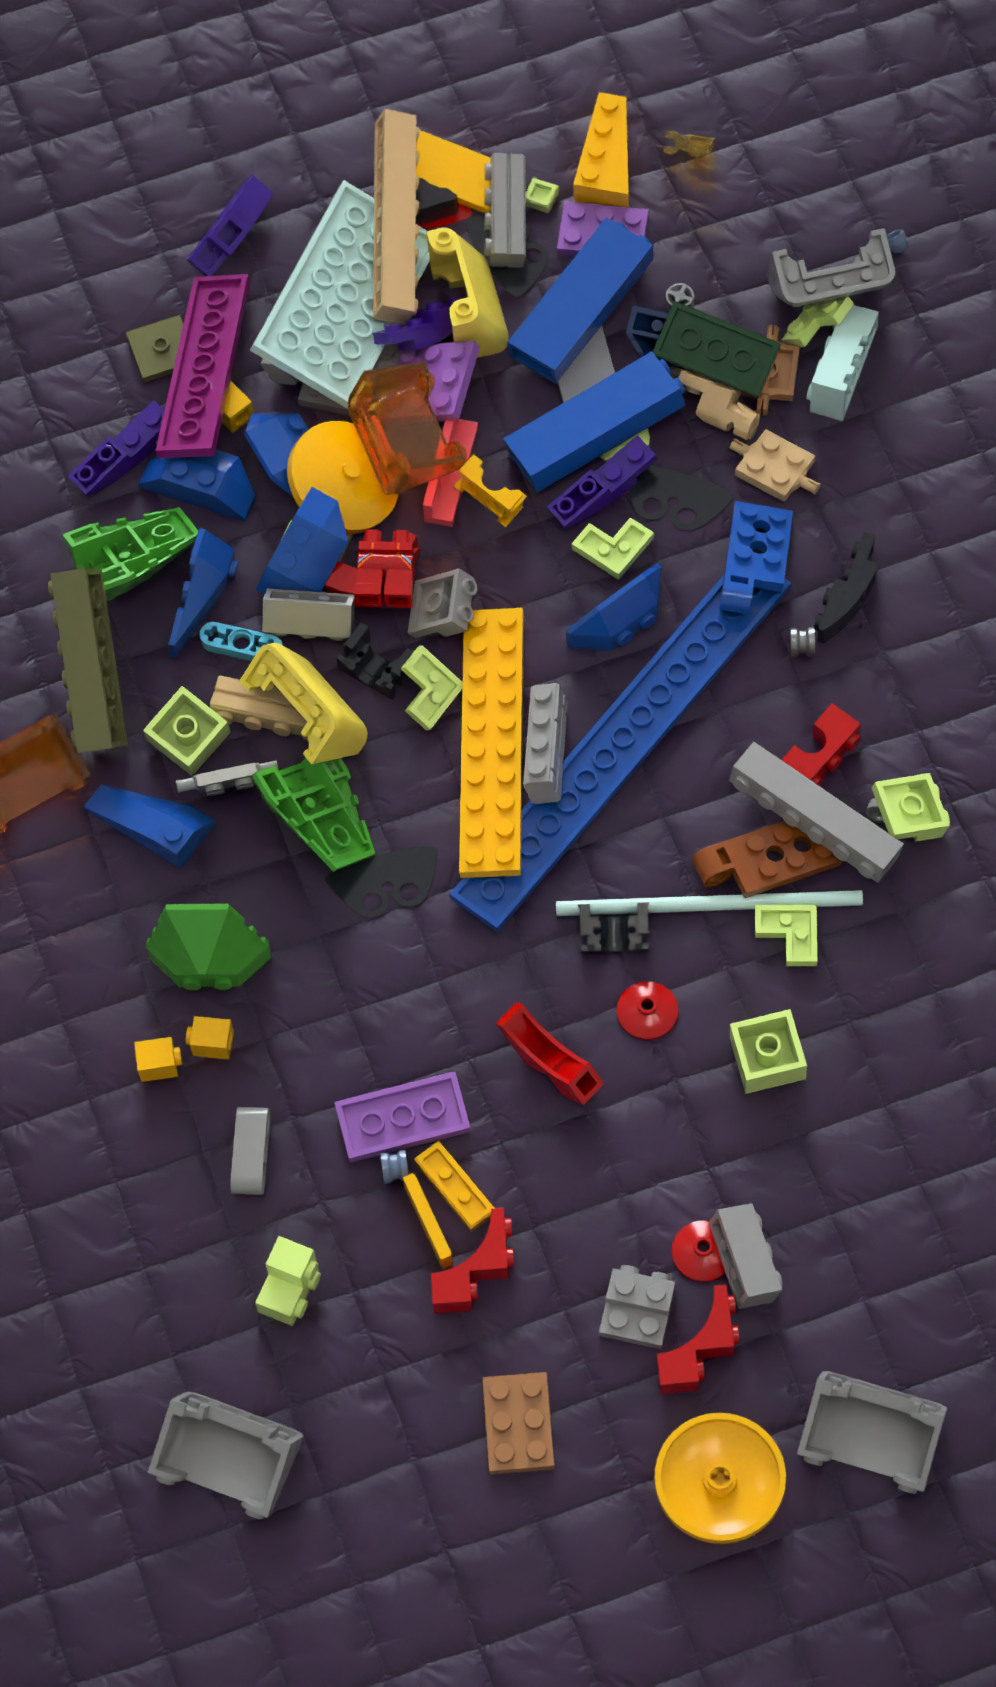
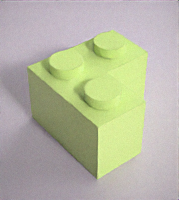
(290, 1277)

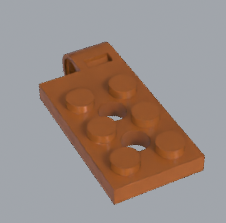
(751, 867)

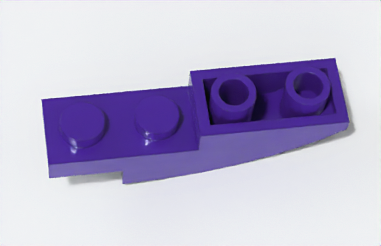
(231, 226)
(420, 332)
(120, 455)
(604, 485)

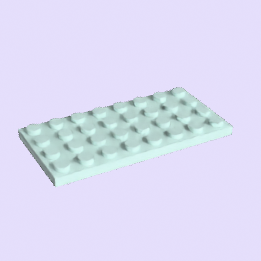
(325, 311)

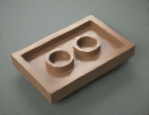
(518, 1423)

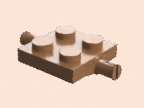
(782, 377)

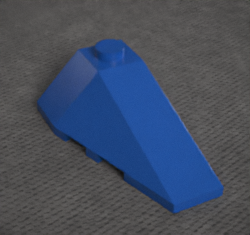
(210, 573)
(157, 824)

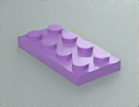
(402, 1116)

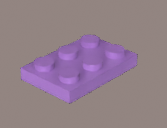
(583, 219)

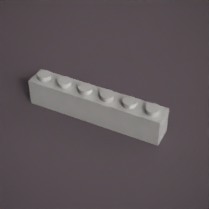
(815, 812)

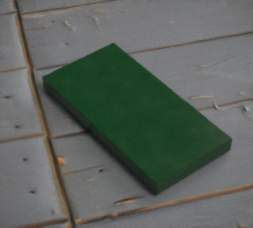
(716, 349)

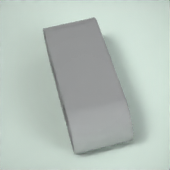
(250, 1150)

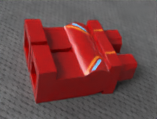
(386, 560)

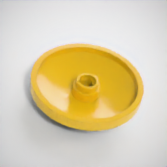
(337, 465)
(720, 1478)

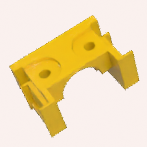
(503, 503)

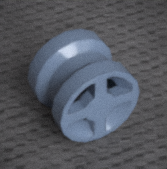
(394, 1166)

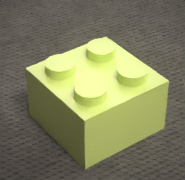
(187, 731)
(768, 1051)

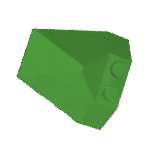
(131, 550)
(318, 809)
(206, 946)

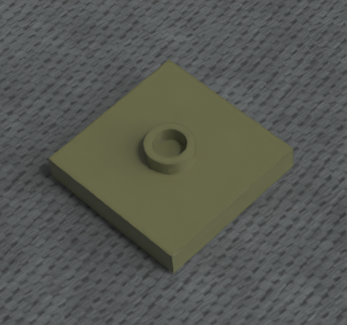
(156, 347)

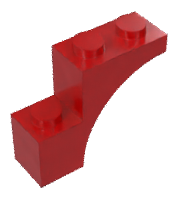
(542, 1052)
(456, 1287)
(680, 1368)

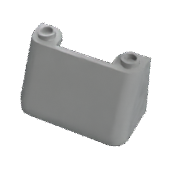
(870, 271)
(872, 1429)
(225, 1451)

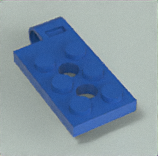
(748, 569)

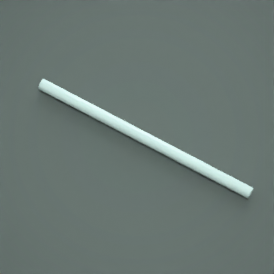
(711, 903)

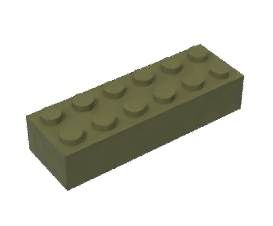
(88, 659)

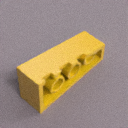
(604, 159)

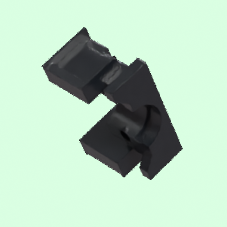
(369, 667)
(614, 931)

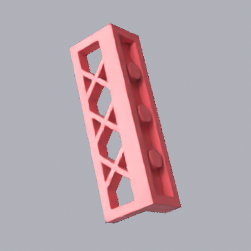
(441, 497)

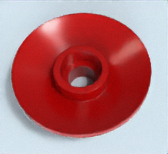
(647, 1023)
(690, 1260)

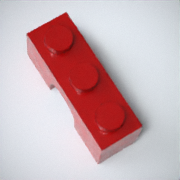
(837, 734)

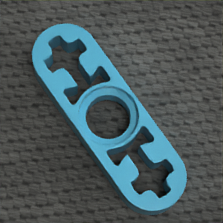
(218, 644)

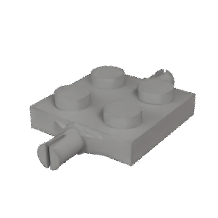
(215, 781)

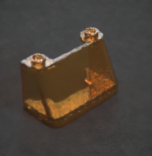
(401, 428)
(37, 767)

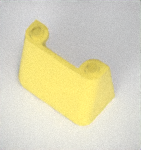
(480, 314)
(331, 724)

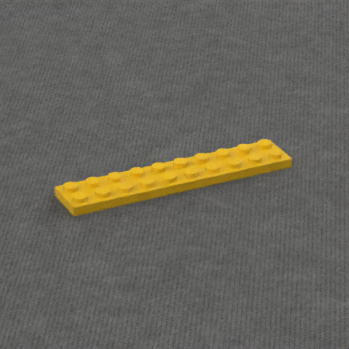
(492, 744)

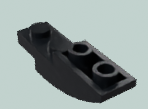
(848, 594)

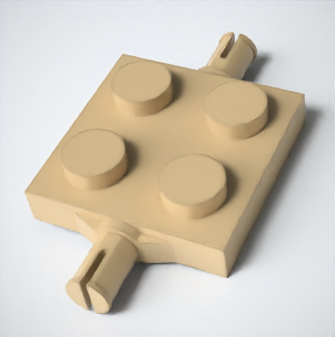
(775, 465)

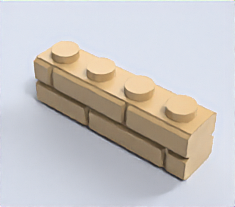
(256, 708)

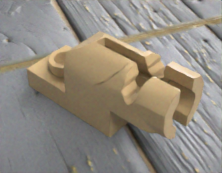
(720, 406)

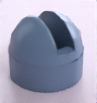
(897, 241)

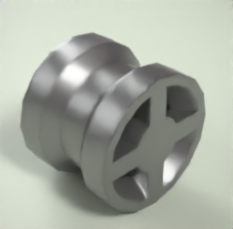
(679, 293)
(802, 642)

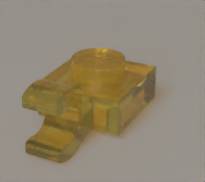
(696, 145)

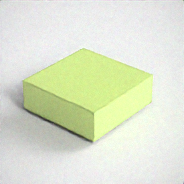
(541, 195)

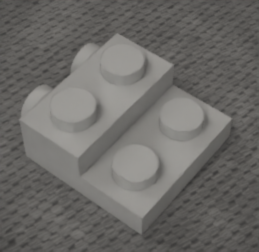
(442, 604)
(637, 1307)

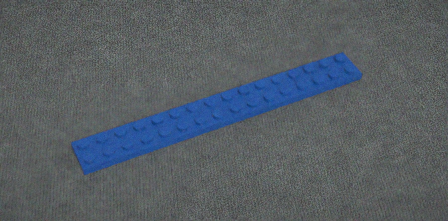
(619, 746)

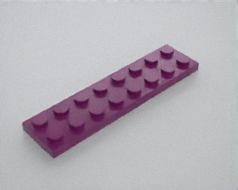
(203, 366)

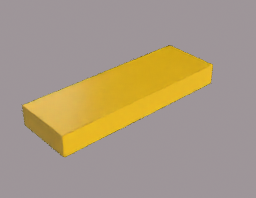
(454, 1185)
(428, 1221)

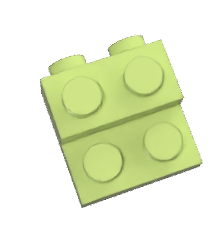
(911, 807)

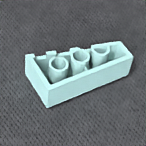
(842, 363)

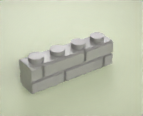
(506, 210)
(545, 743)

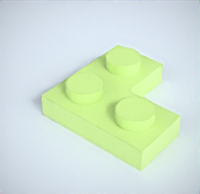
(815, 316)
(614, 553)
(437, 685)
(795, 924)

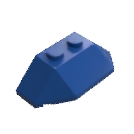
(272, 439)
(203, 481)
(308, 547)
(620, 615)

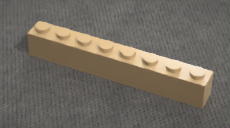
(395, 217)

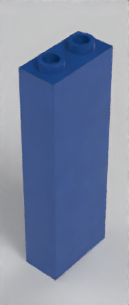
(581, 300)
(595, 421)

